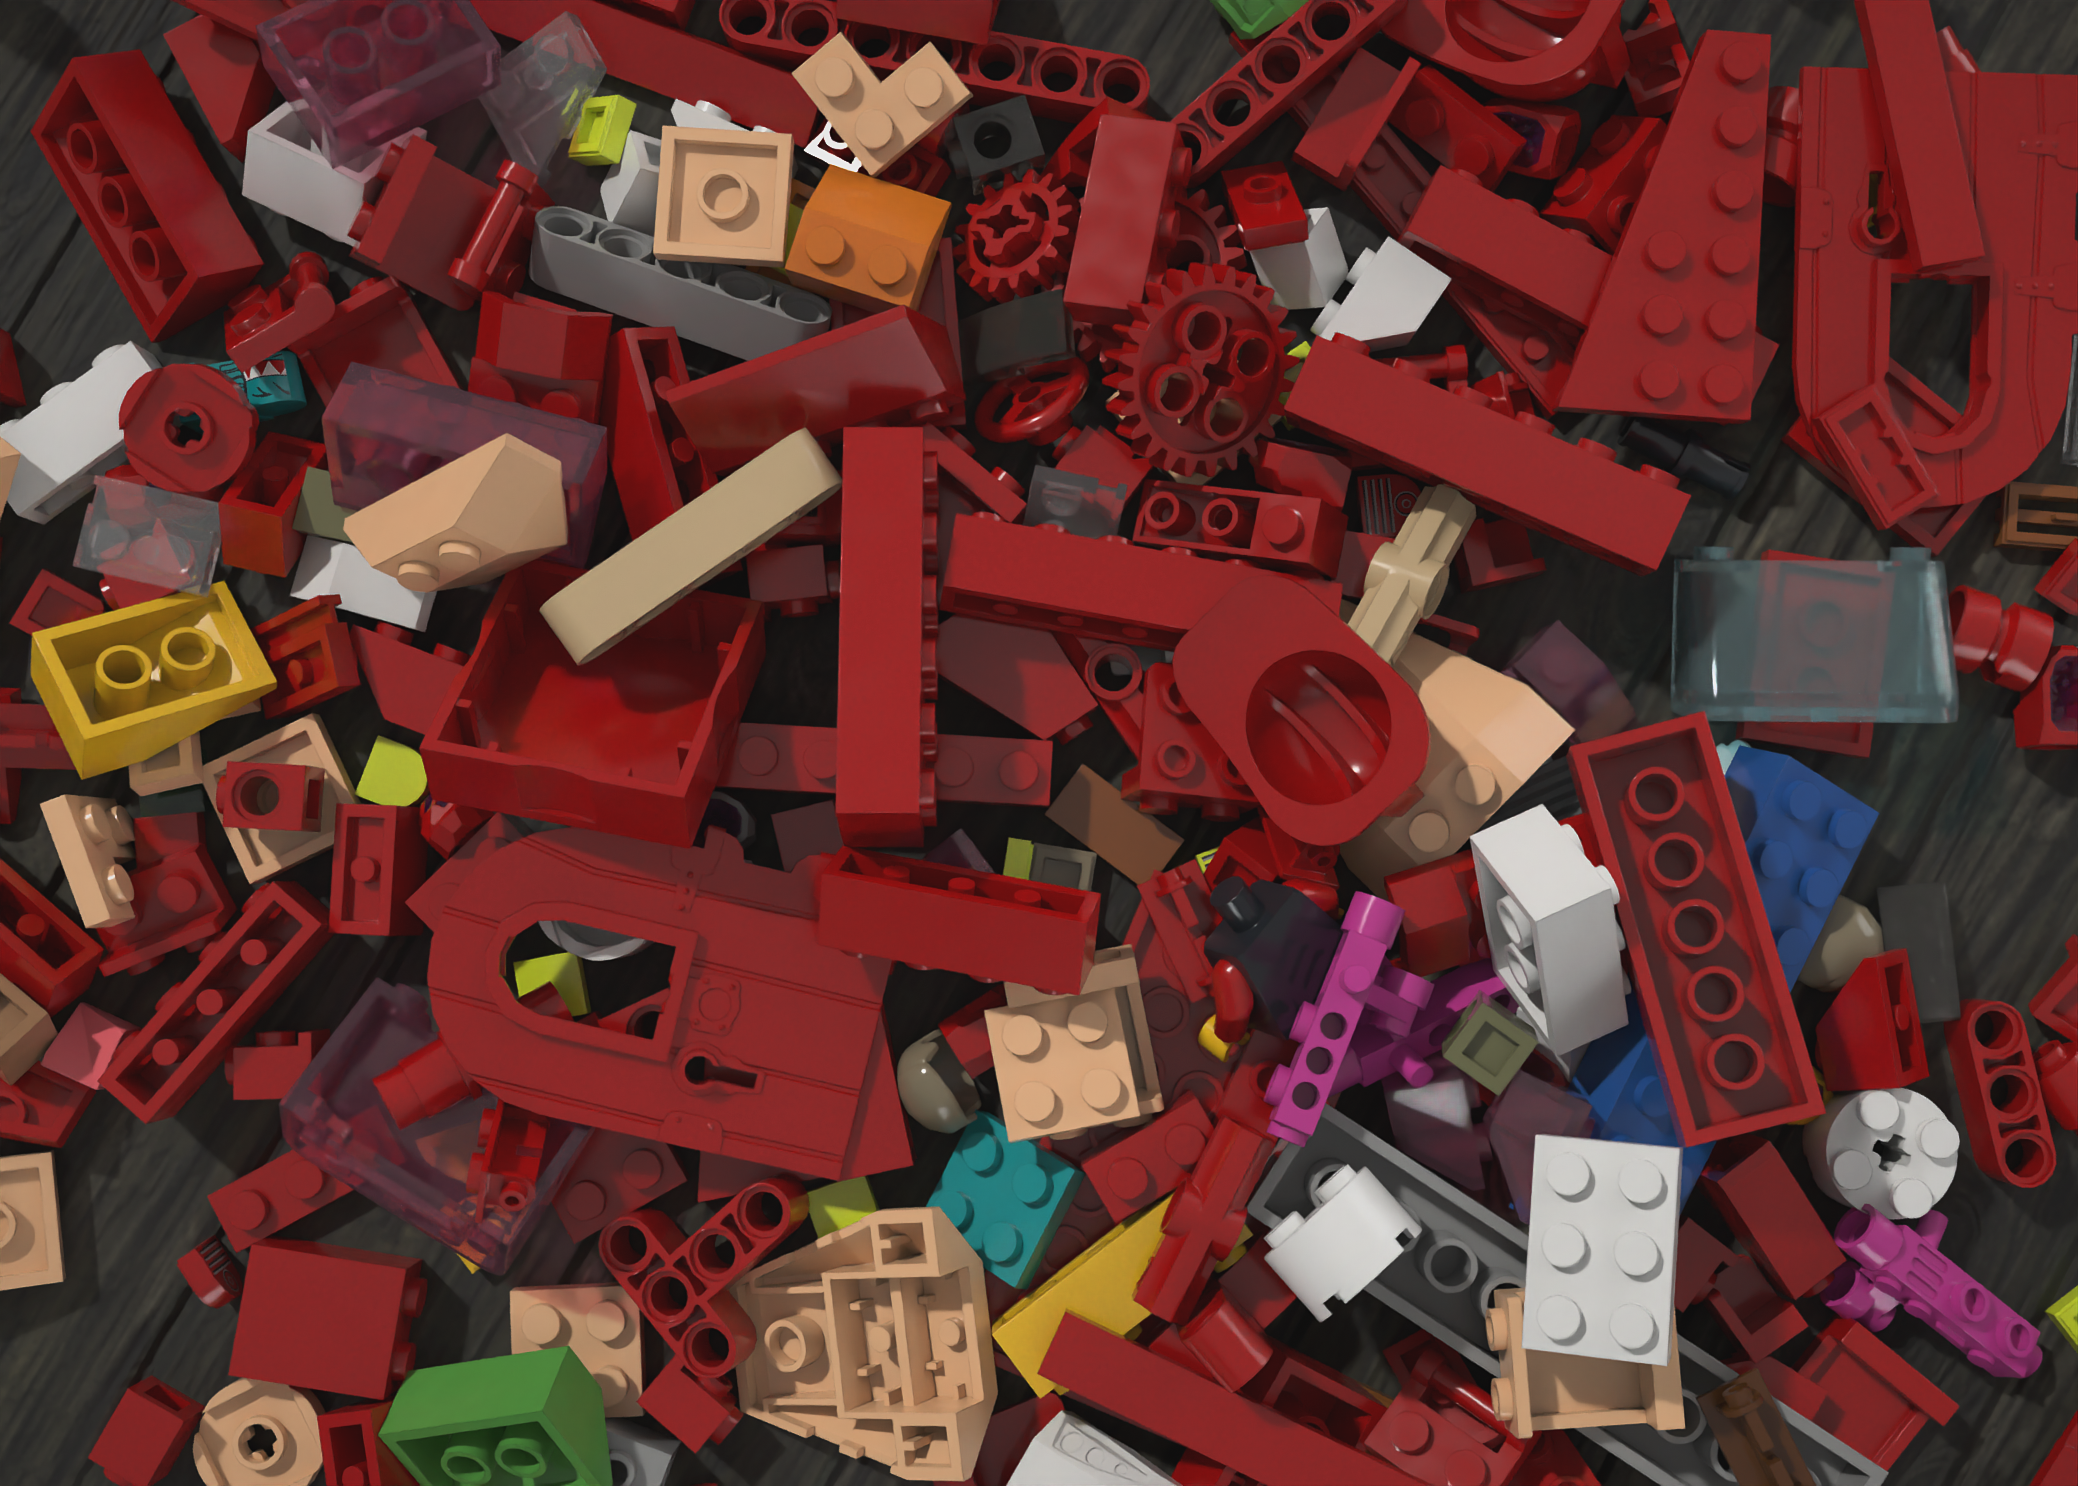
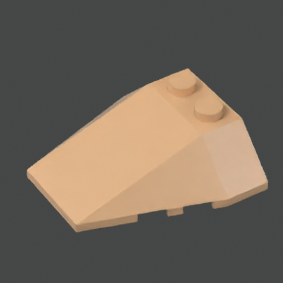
(1484, 747)
(876, 1343)

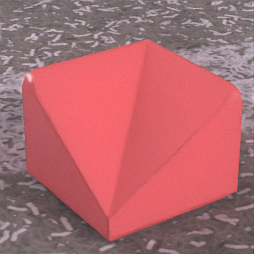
(87, 1044)

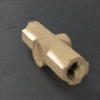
(1413, 571)

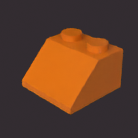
(866, 241)

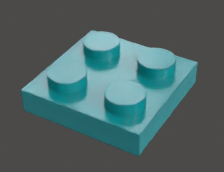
(1006, 1197)

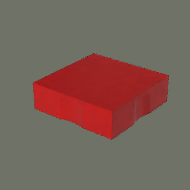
(603, 743)

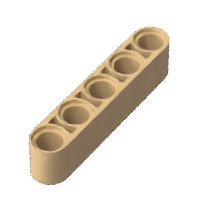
(691, 546)

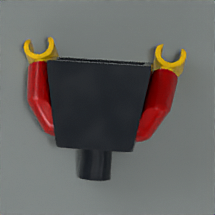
(1267, 956)

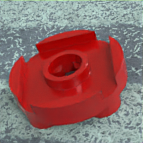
(152, 437)

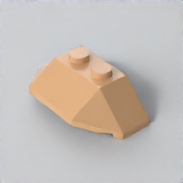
(466, 519)

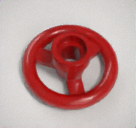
(1038, 408)

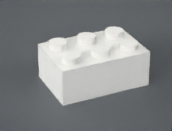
(1552, 928)
(1602, 1249)

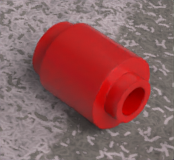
(2058, 1080)

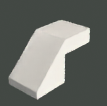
(341, 569)

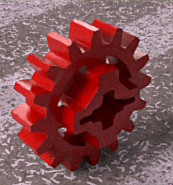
(1018, 237)

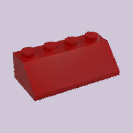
(144, 192)
(855, 376)

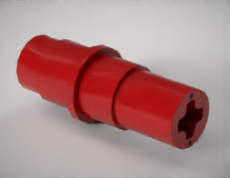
(433, 1078)

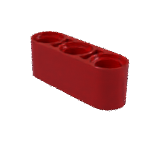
(2023, 1111)

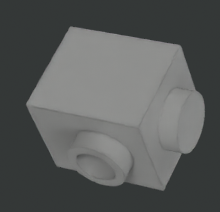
(639, 1453)

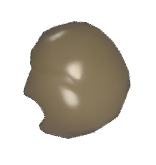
(1841, 946)
(936, 1085)

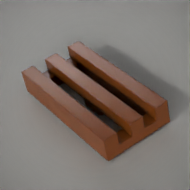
(2010, 516)

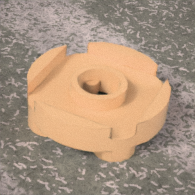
(228, 1423)

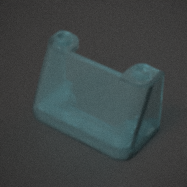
(1813, 639)

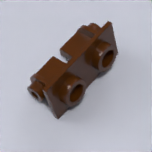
(1753, 1433)

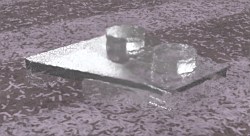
(544, 92)

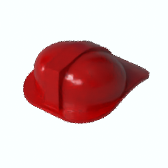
(1519, 45)
(1304, 710)

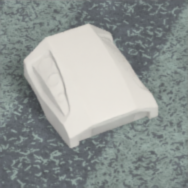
(1081, 1455)

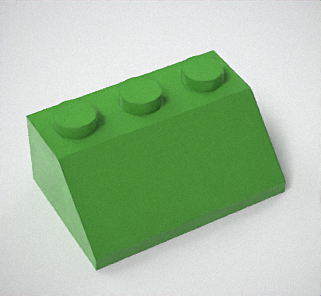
(502, 1423)

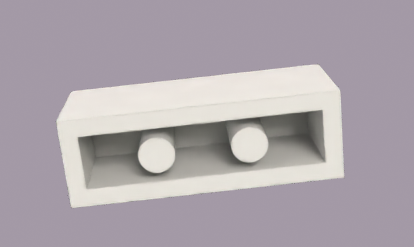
(74, 434)

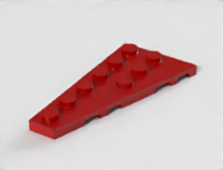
(1684, 277)

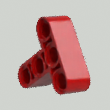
(701, 1270)
(1229, 1320)

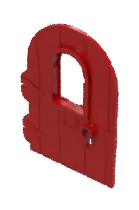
(2024, 304)
(742, 993)

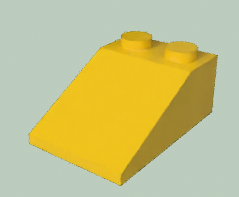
(147, 676)

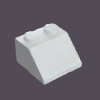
(296, 180)

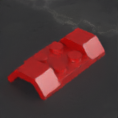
(541, 358)
(1445, 910)

